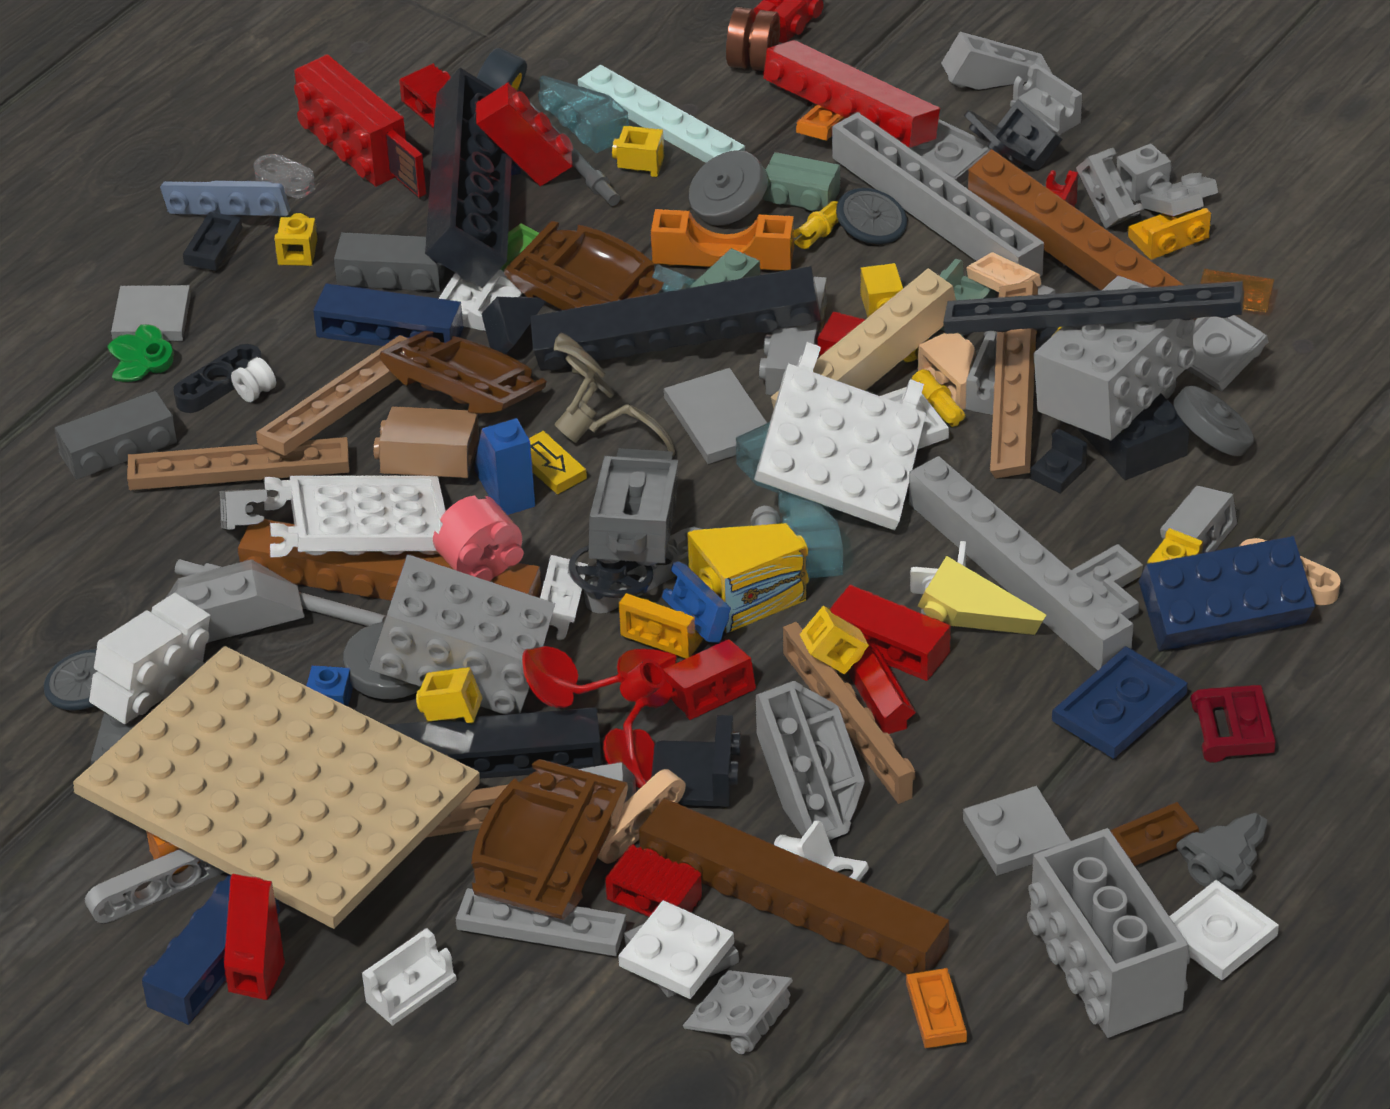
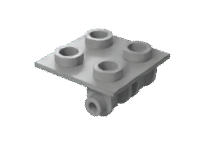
(742, 1007)

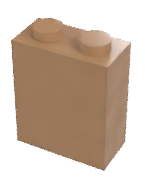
(427, 442)

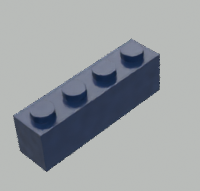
(381, 316)
(192, 962)

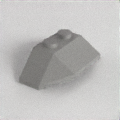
(241, 598)
(809, 757)

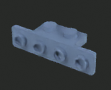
(226, 198)

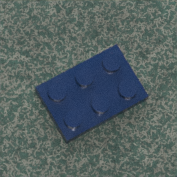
(1119, 702)

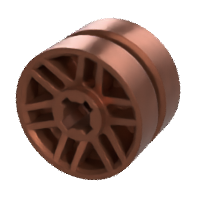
(750, 37)

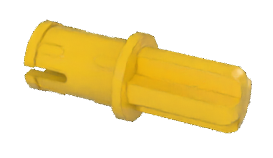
(818, 225)
(939, 398)

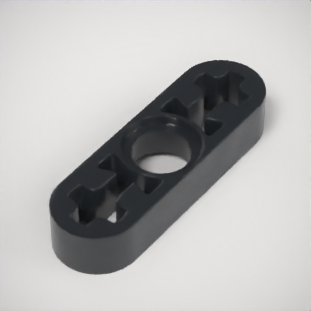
(199, 391)

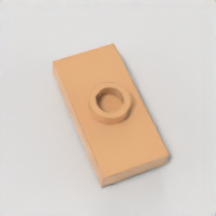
(998, 271)

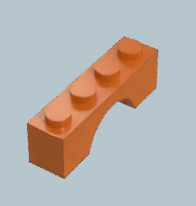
(682, 241)

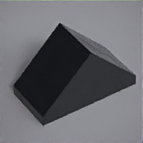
(508, 319)

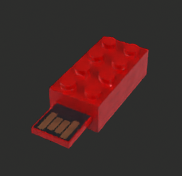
(357, 124)

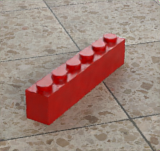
(851, 91)

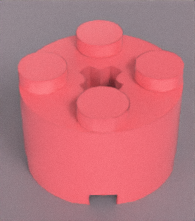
(478, 538)

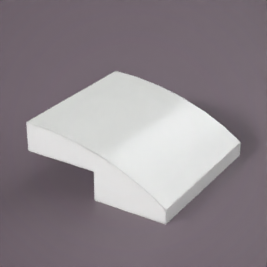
(477, 299)

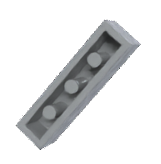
(788, 344)

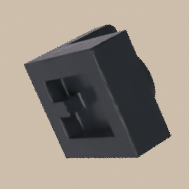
(1061, 463)

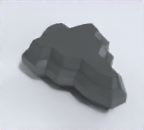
(1224, 851)

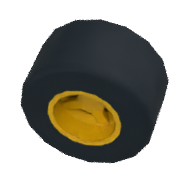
(503, 68)

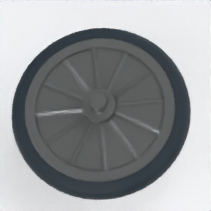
(871, 216)
(71, 680)

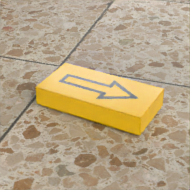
(554, 464)

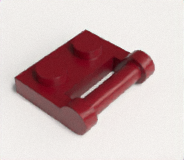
(1245, 717)

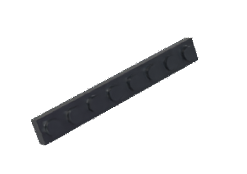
(1094, 307)

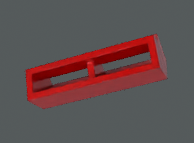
(881, 691)

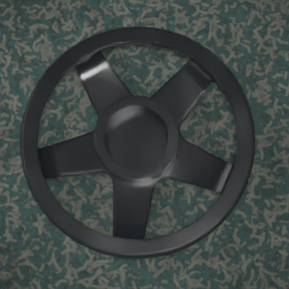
(608, 574)

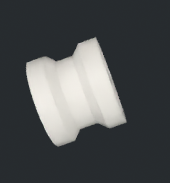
(253, 379)

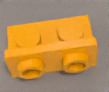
(1169, 233)
(658, 626)

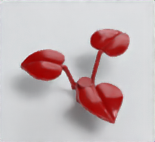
(641, 680)

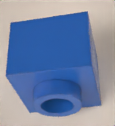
(331, 682)

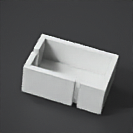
(149, 658)

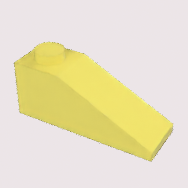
(972, 601)

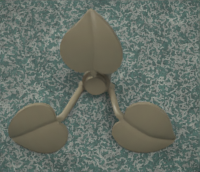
(579, 414)

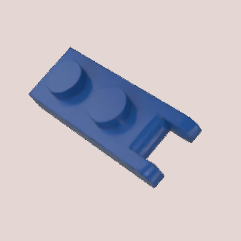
(698, 600)

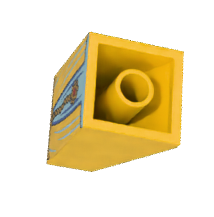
(751, 568)

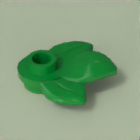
(141, 353)

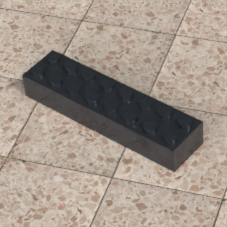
(467, 186)

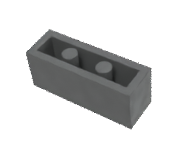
(386, 262)
(113, 433)

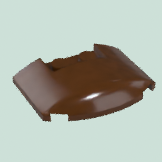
(581, 268)
(462, 370)
(545, 837)

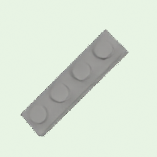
(581, 930)

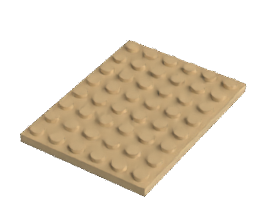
(278, 784)

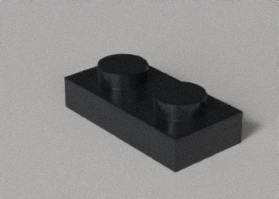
(212, 241)

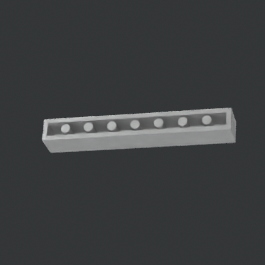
(932, 194)
(1019, 562)

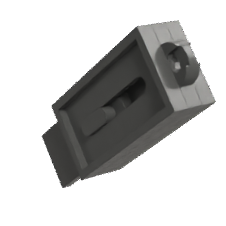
(634, 507)

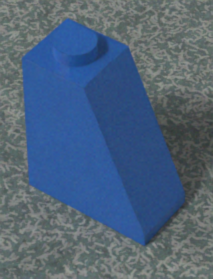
(506, 466)

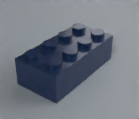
(1226, 593)

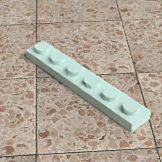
(656, 113)

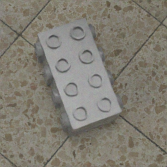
(1110, 372)
(461, 621)
(1108, 933)

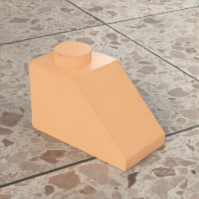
(949, 361)

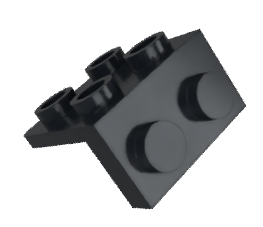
(1018, 134)
(703, 766)

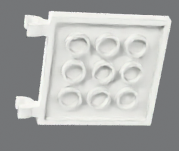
(841, 443)
(357, 514)

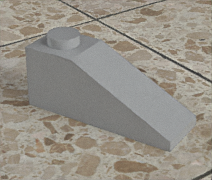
(987, 63)

